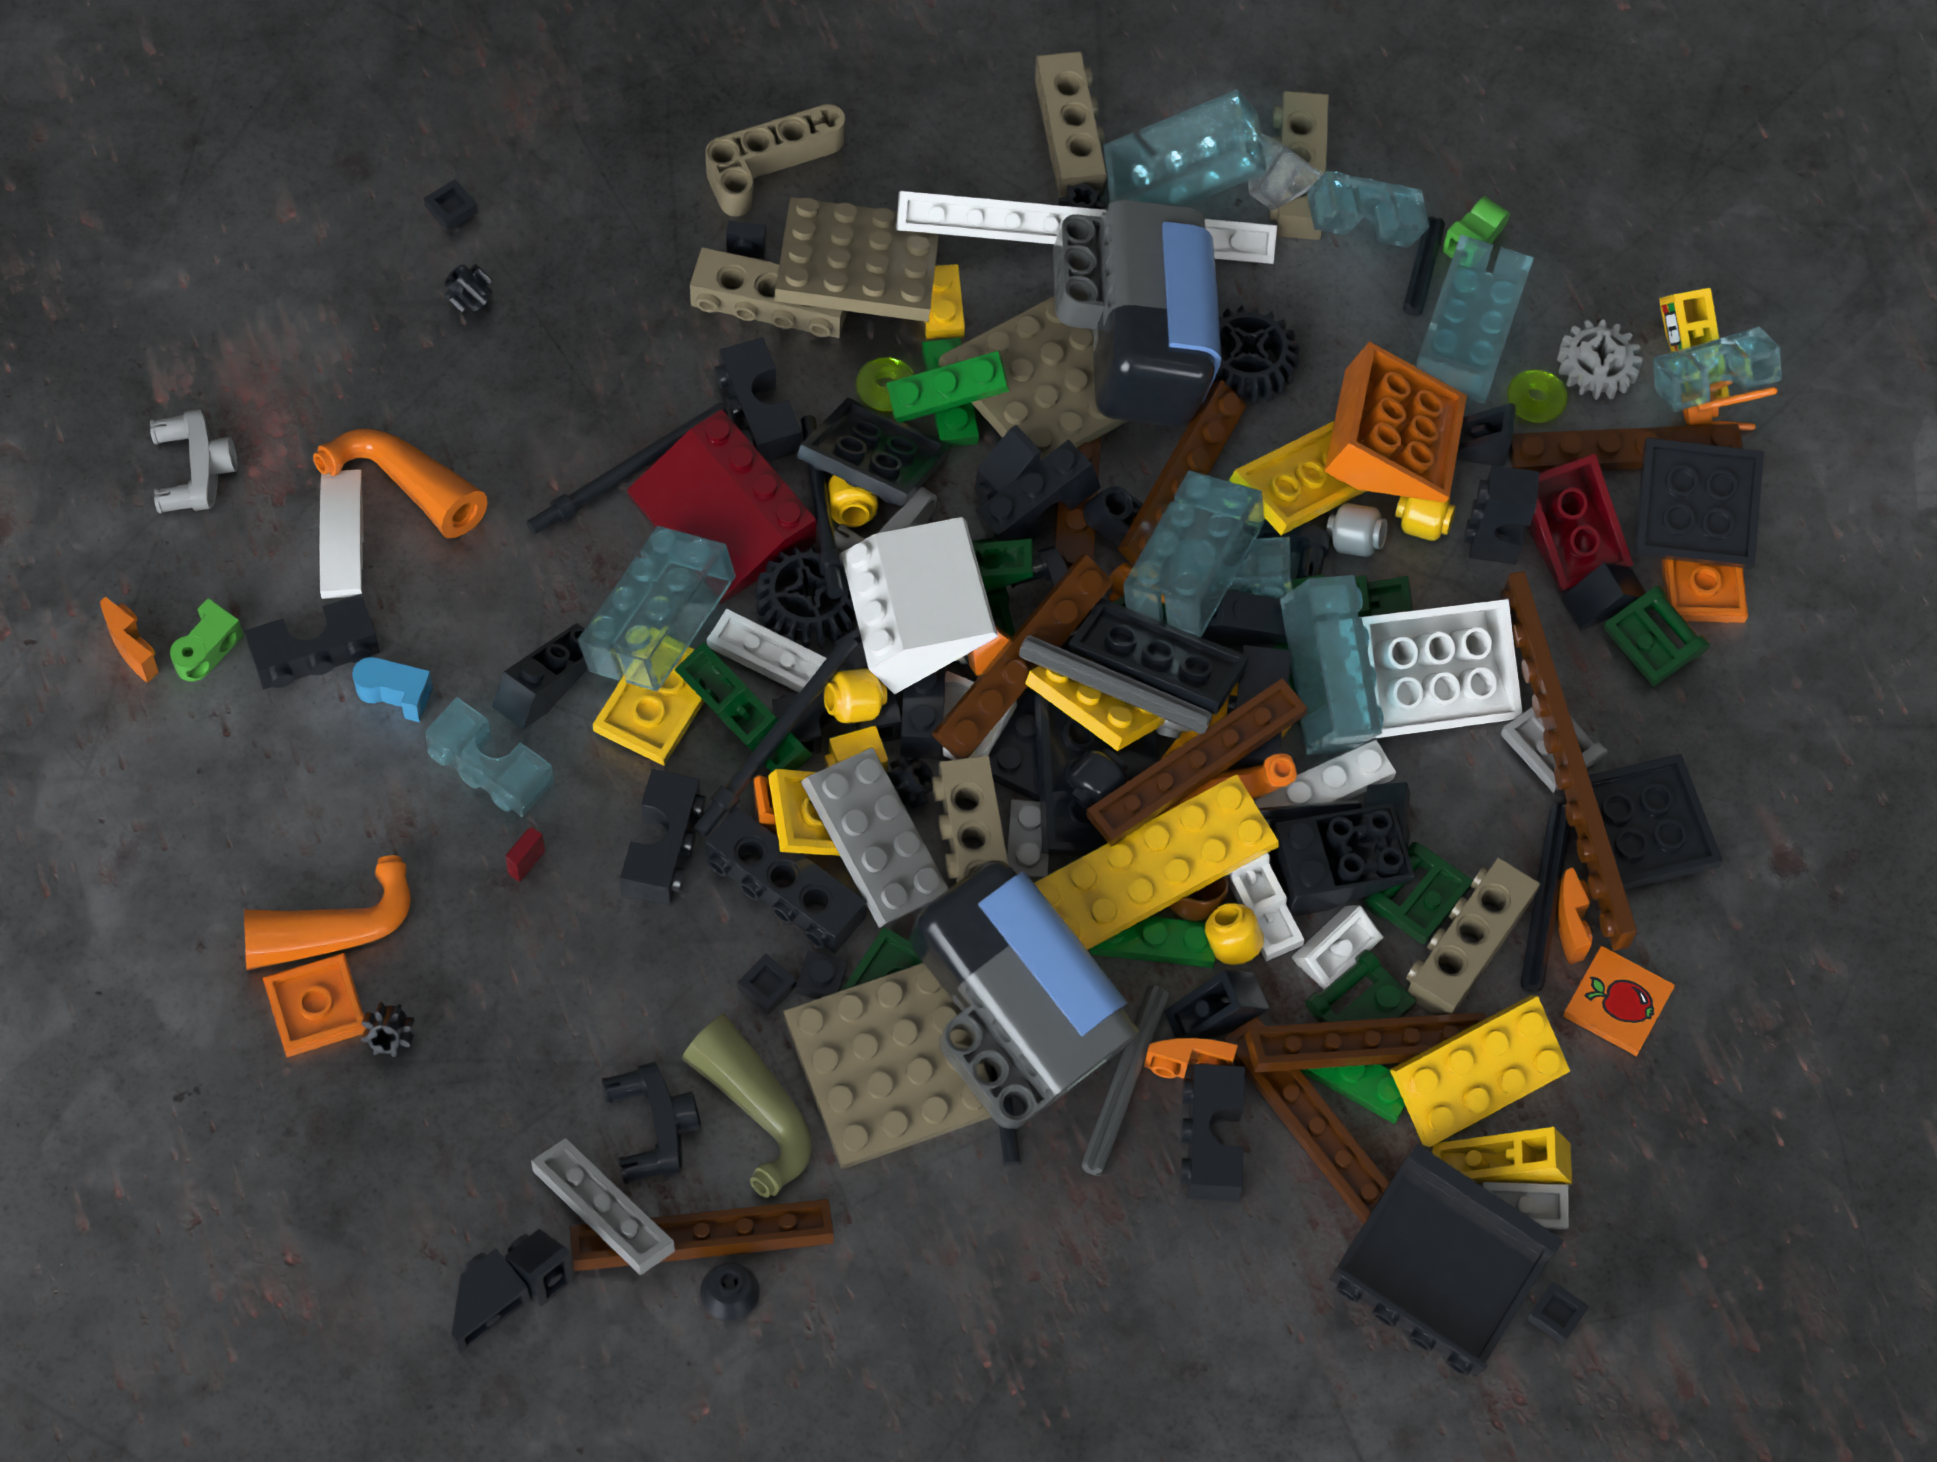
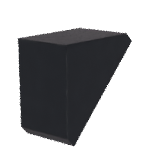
(1487, 436)
(1602, 594)

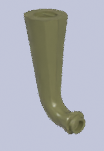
(738, 1071)

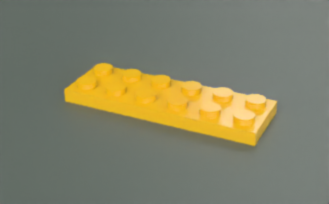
(1159, 863)

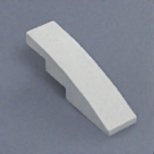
(341, 534)
(1260, 890)

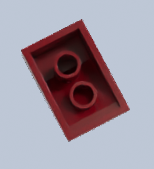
(1576, 522)

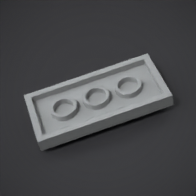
(875, 837)

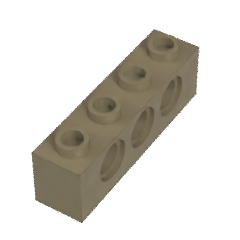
(1054, 79)
(1306, 116)
(754, 280)
(971, 780)
(1499, 885)

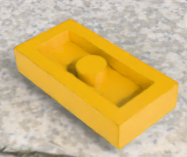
(946, 307)

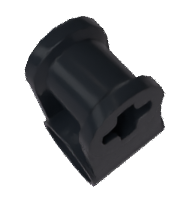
(1118, 519)

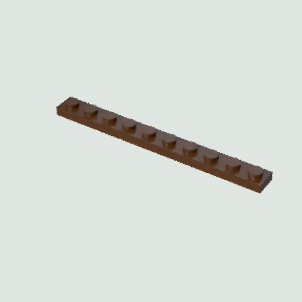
(1570, 769)

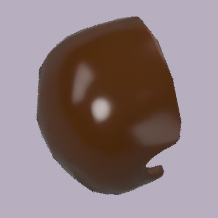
(1202, 902)

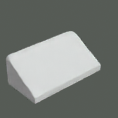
(1337, 945)

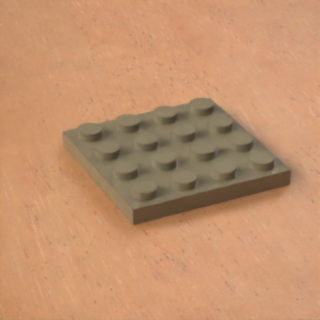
(855, 261)
(1047, 377)
(881, 1066)

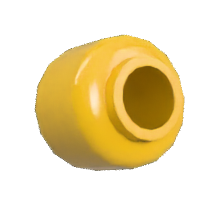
(850, 504)
(1425, 517)
(854, 696)
(1234, 934)

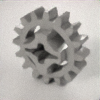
(1599, 359)

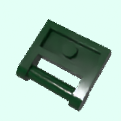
(1647, 643)
(1429, 901)
(1380, 1001)

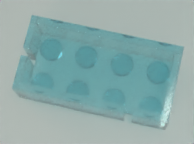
(1196, 157)
(1473, 317)
(1195, 552)
(657, 608)
(1331, 664)

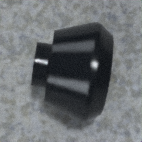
(732, 1301)

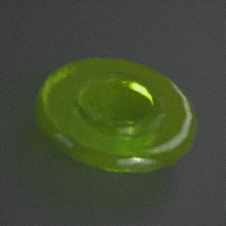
(872, 393)
(1534, 409)

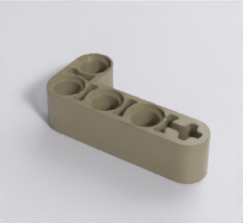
(816, 135)

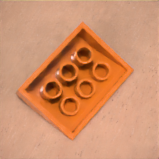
(1395, 428)

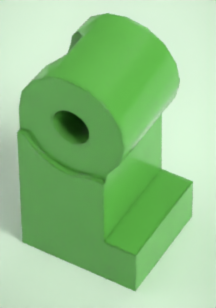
(1482, 223)
(207, 643)

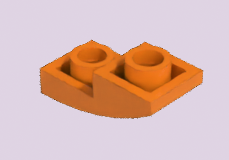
(126, 637)
(1571, 907)
(1172, 1056)

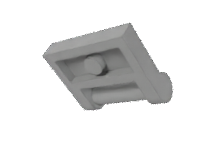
(1526, 738)

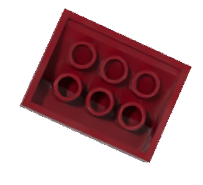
(726, 493)

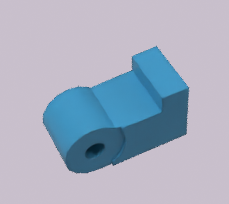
(394, 684)

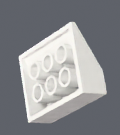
(918, 600)
(1444, 667)

